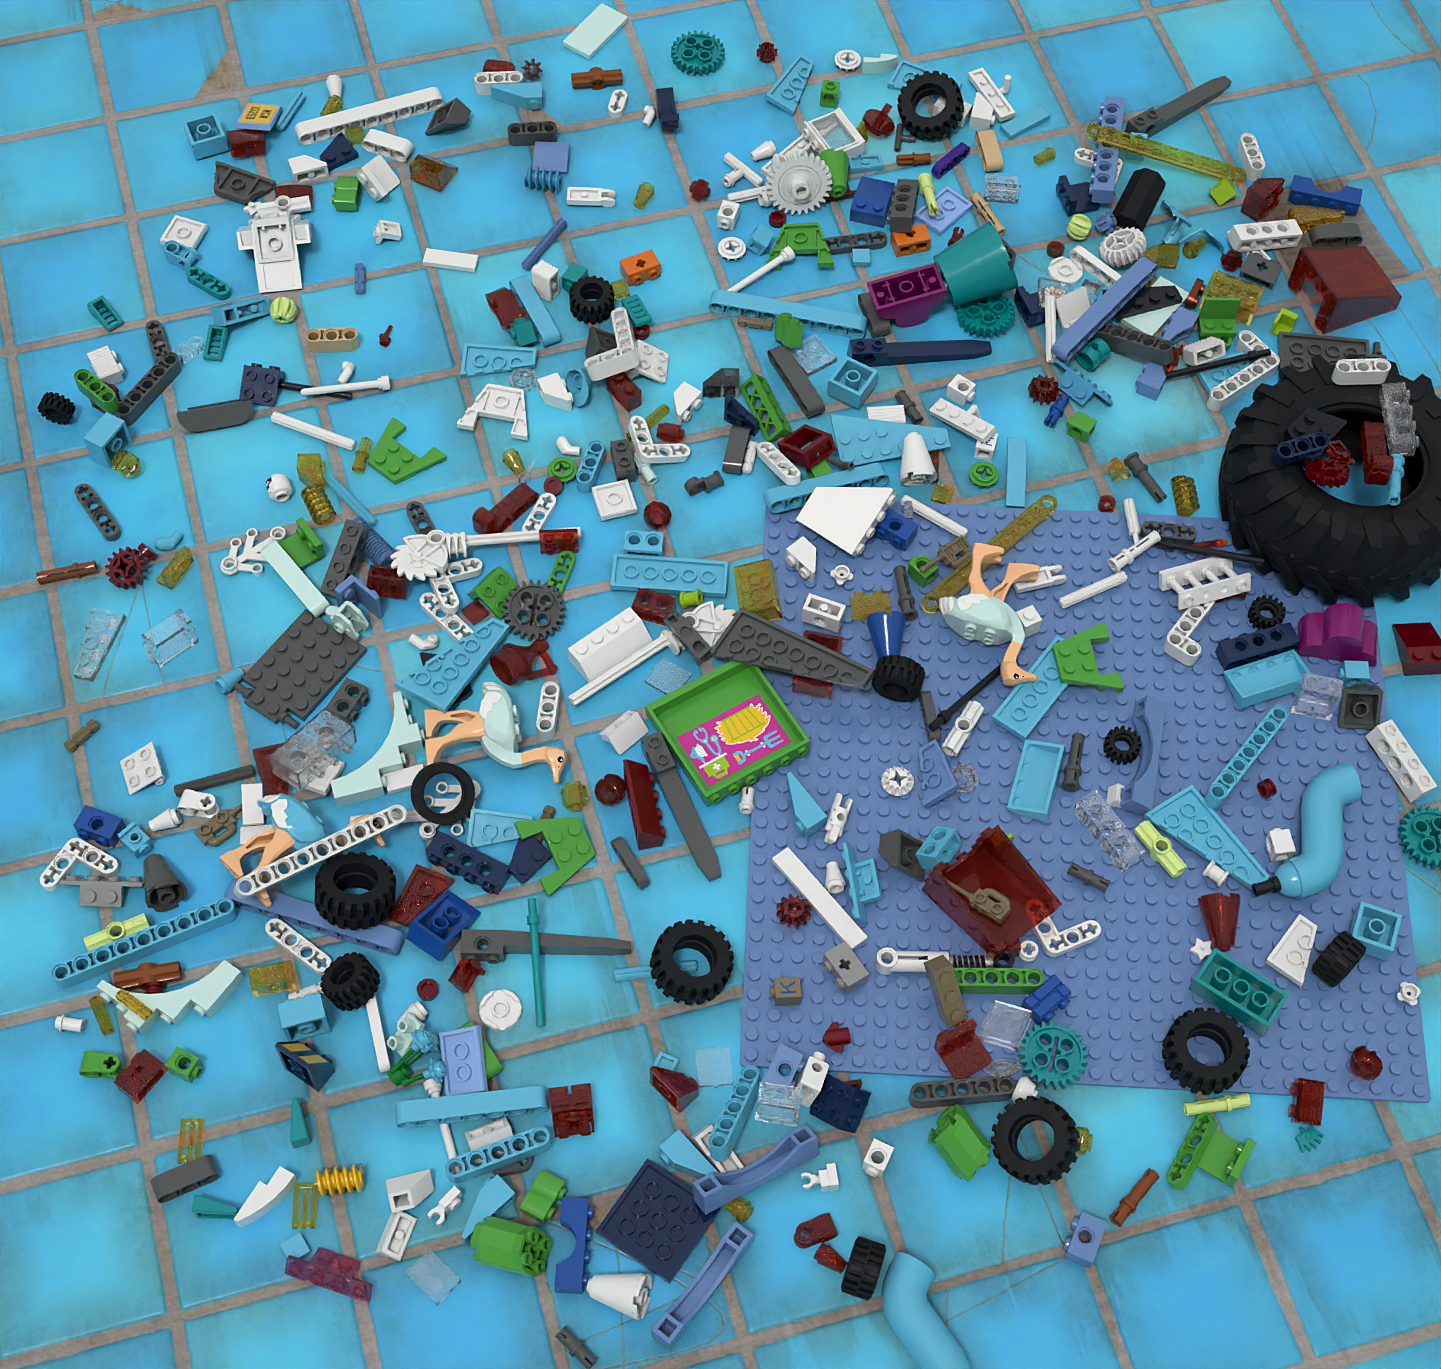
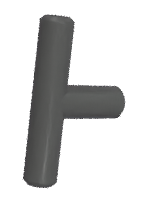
(900, 137)
(840, 464)

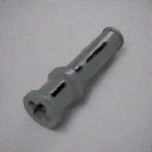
(1141, 471)
(906, 600)
(1073, 769)

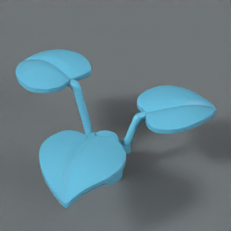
(1174, 234)

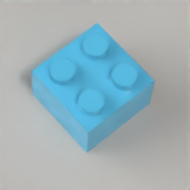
(205, 135)
(852, 382)
(106, 439)
(1375, 929)
(304, 1017)

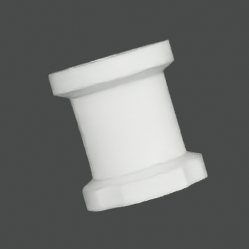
(1216, 873)

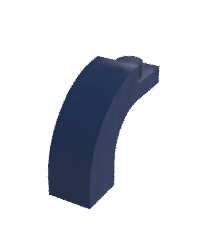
(666, 108)

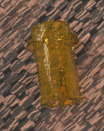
(1044, 156)

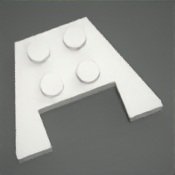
(498, 403)

